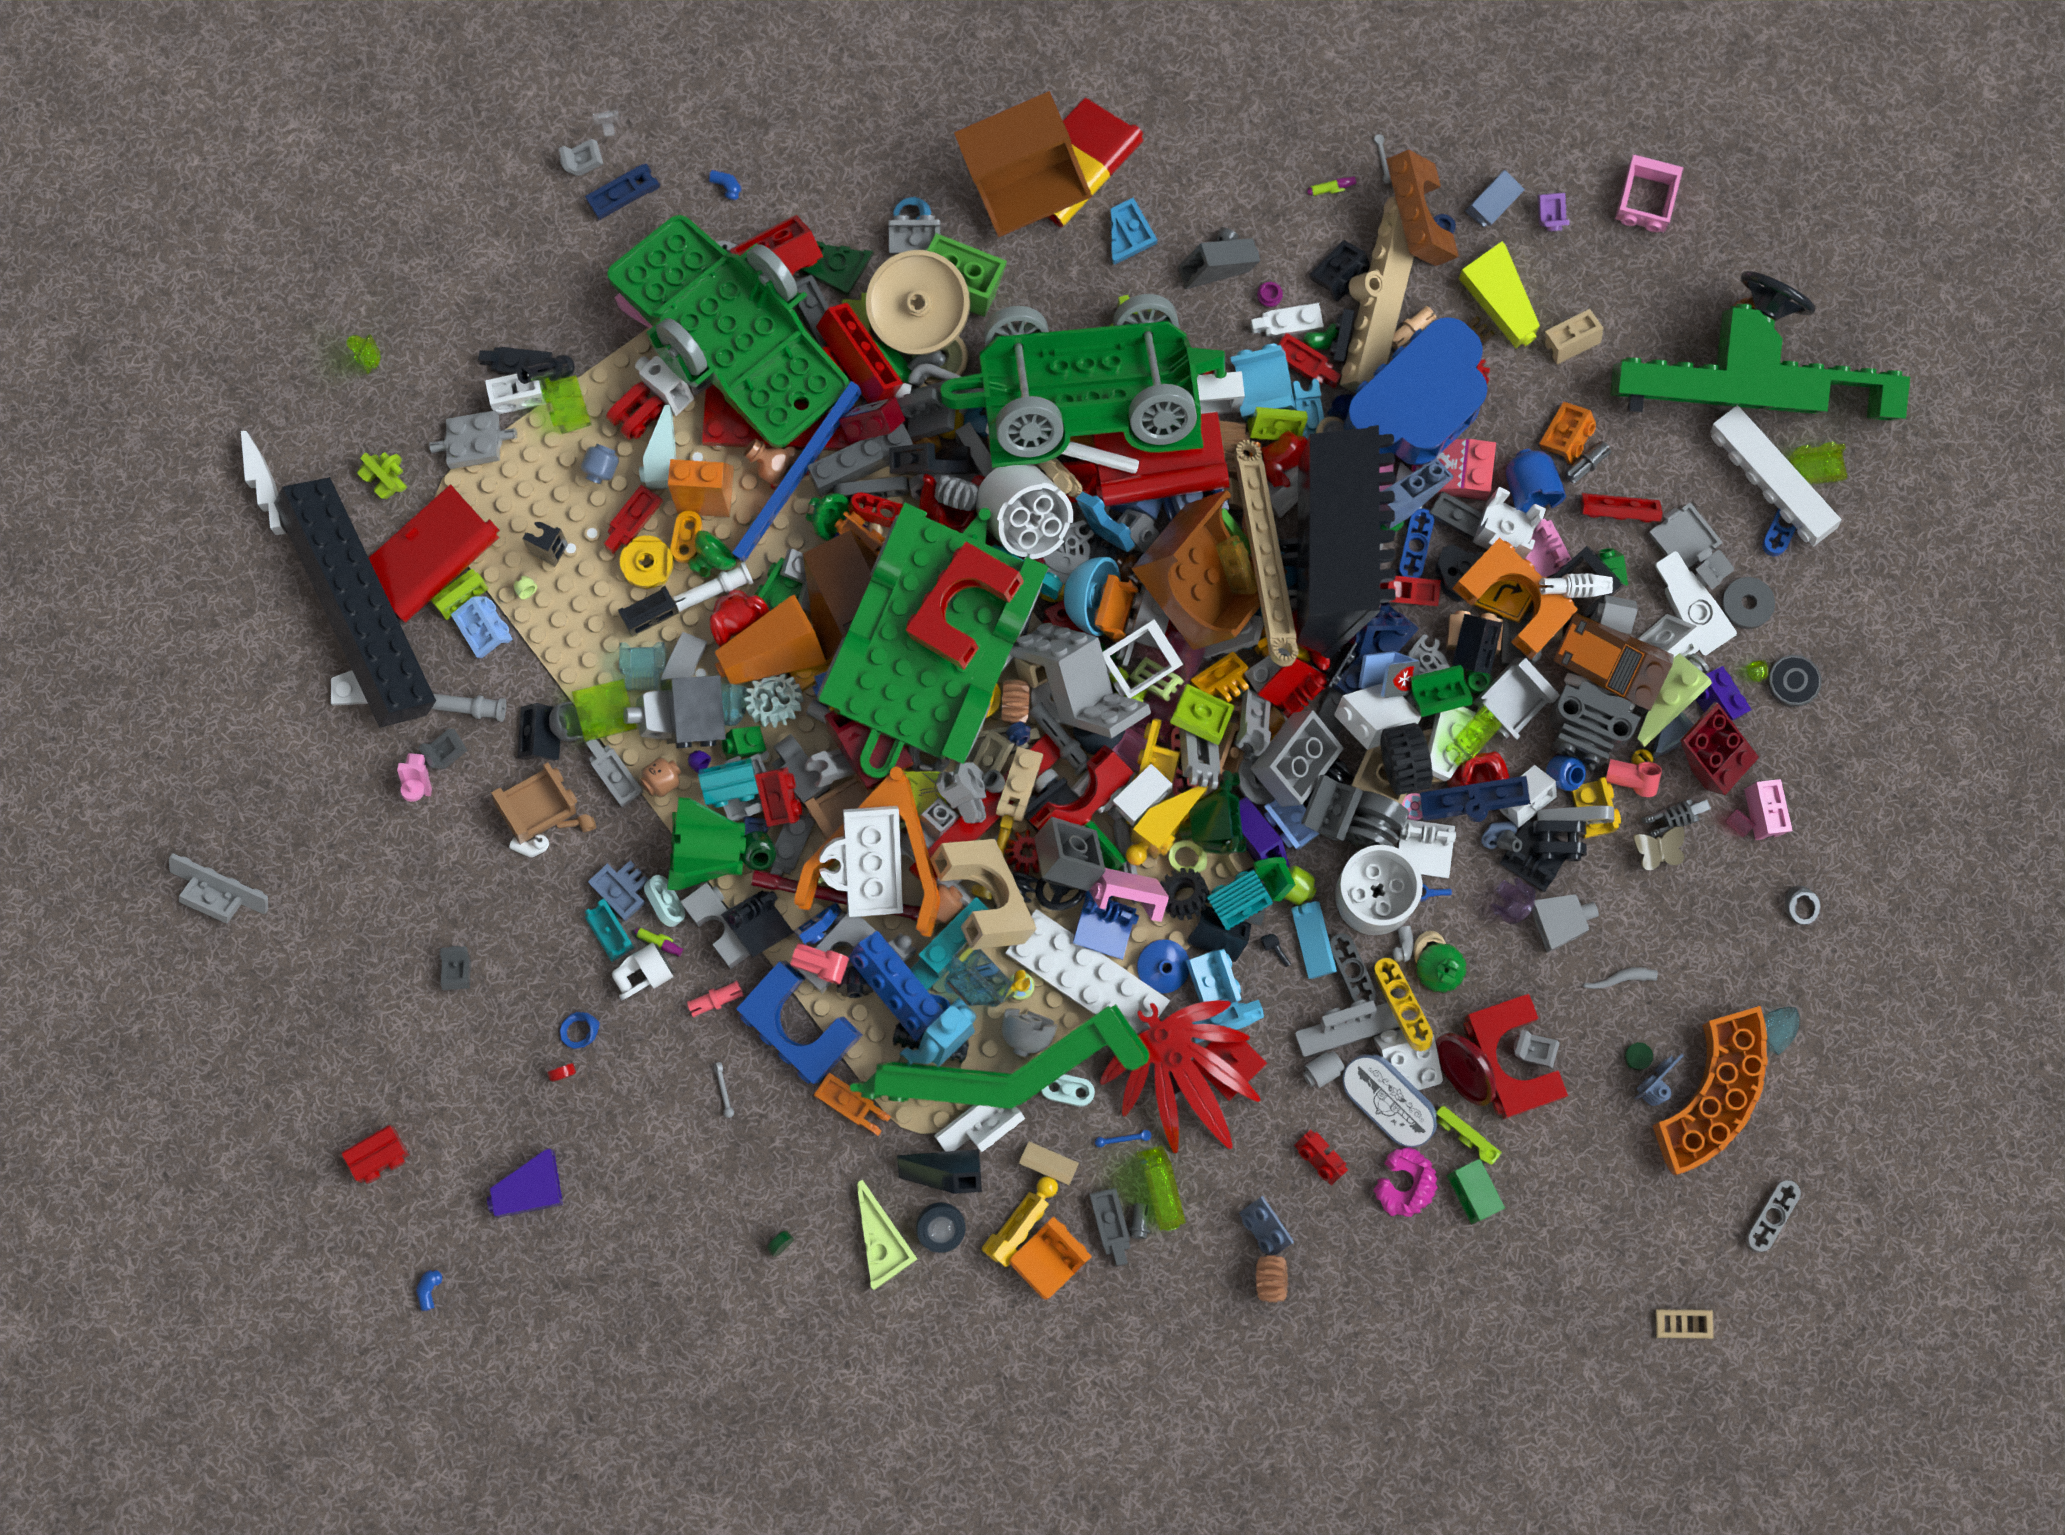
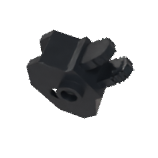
(1456, 563)

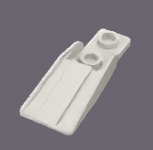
(1694, 603)

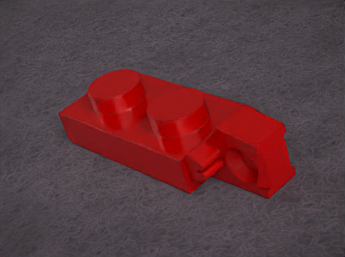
(1309, 361)
(632, 518)

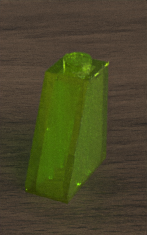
(1161, 1188)

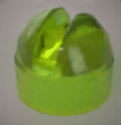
(1757, 670)

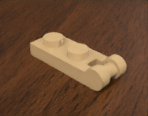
(1020, 783)

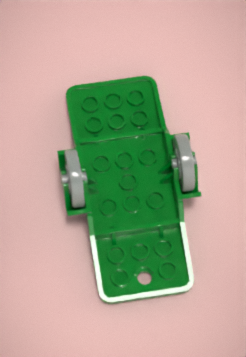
(730, 324)

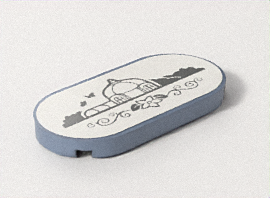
(1390, 1100)

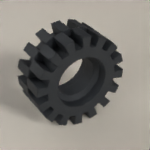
(1188, 906)

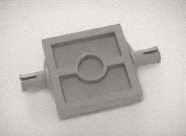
(473, 439)

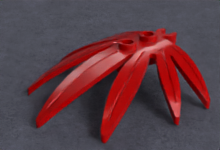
(1172, 1051)

